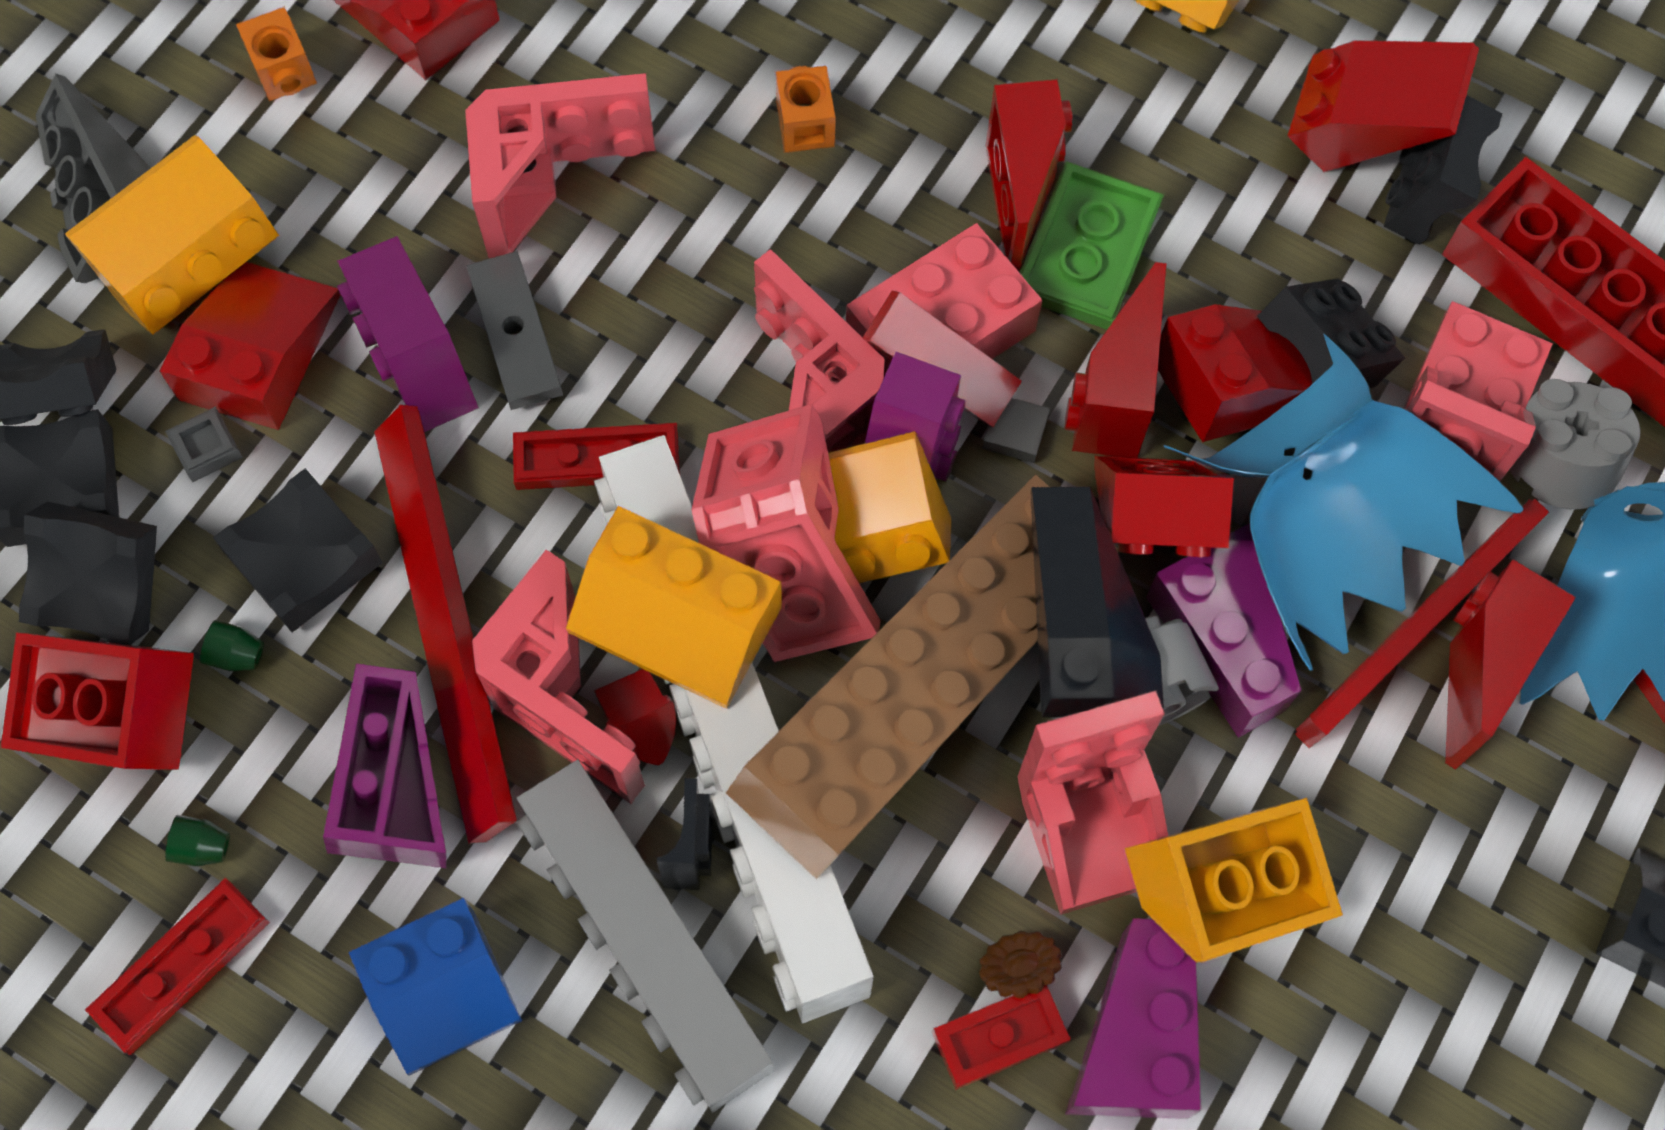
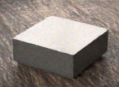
(1017, 430)
(203, 444)

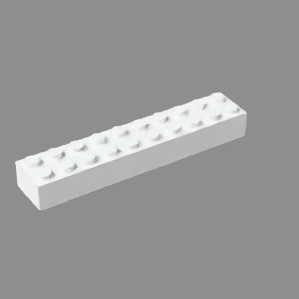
(795, 913)

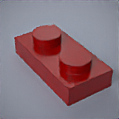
(1000, 1036)

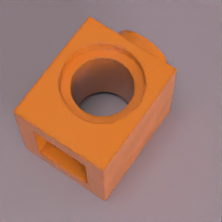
(277, 54)
(809, 125)

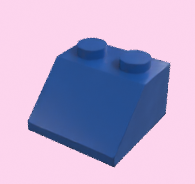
(435, 986)

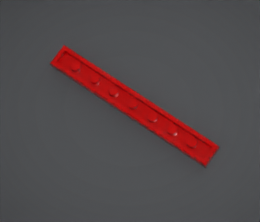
(444, 626)

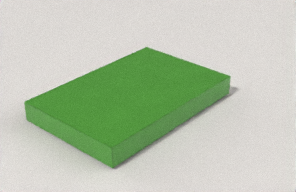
(1089, 244)

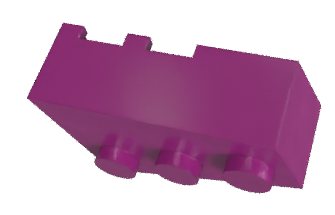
(407, 332)
(923, 401)
(1235, 629)
(383, 776)
(1145, 1033)

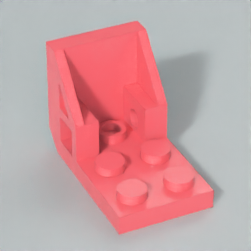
(544, 126)
(833, 362)
(1479, 386)
(775, 507)
(535, 670)
(1092, 797)

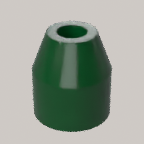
(230, 648)
(196, 842)

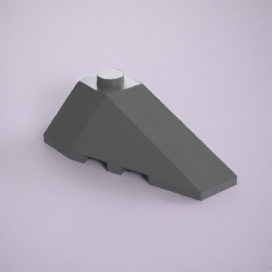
(88, 161)

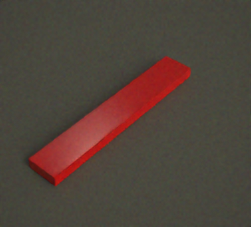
(1419, 624)

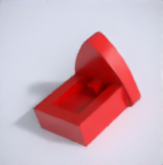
(641, 713)

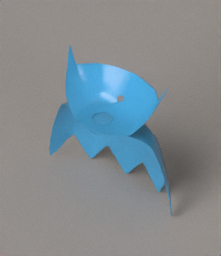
(1373, 487)
(1618, 603)

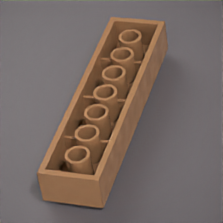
(898, 695)

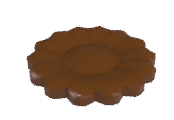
(1020, 964)

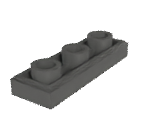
(506, 308)

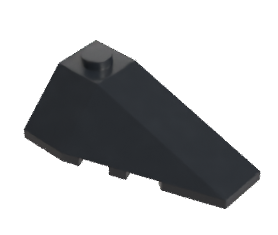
(1088, 617)

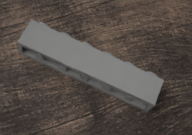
(645, 936)

